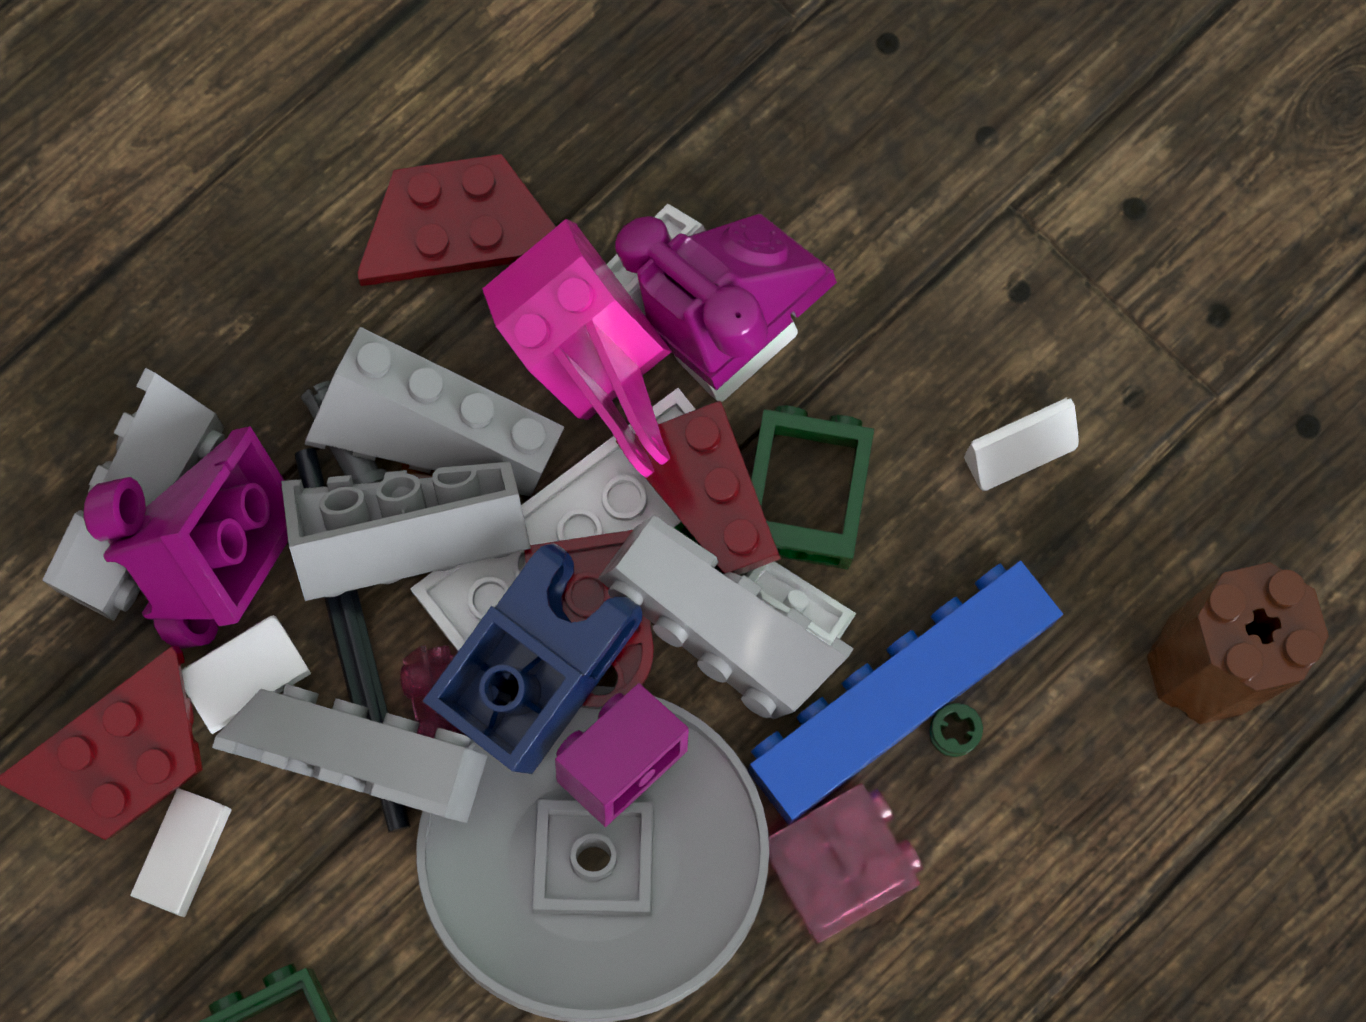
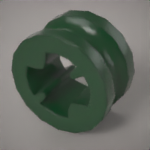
(960, 713)

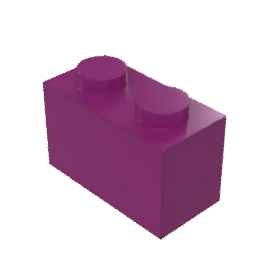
(620, 753)

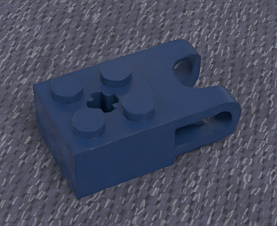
(541, 649)

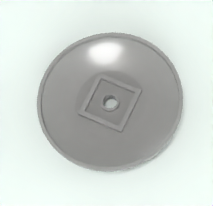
(609, 940)

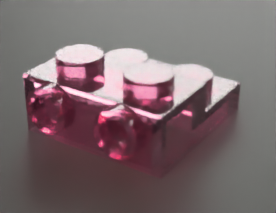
(843, 862)

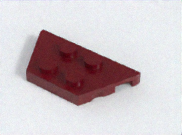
(452, 221)
(117, 753)

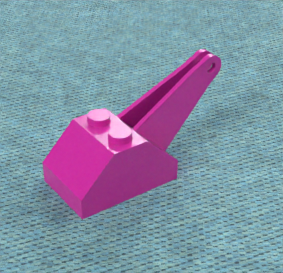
(582, 337)

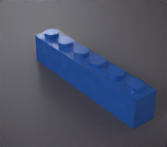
(902, 692)

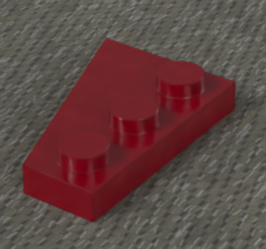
(712, 489)

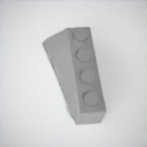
(426, 416)
(155, 449)
(400, 526)
(721, 620)
(357, 752)

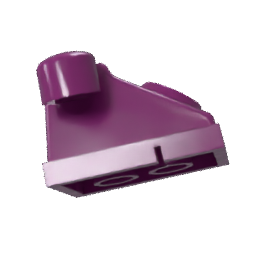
(721, 290)
(200, 542)

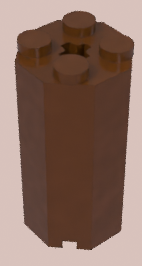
(1238, 643)

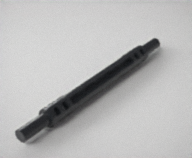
(354, 645)

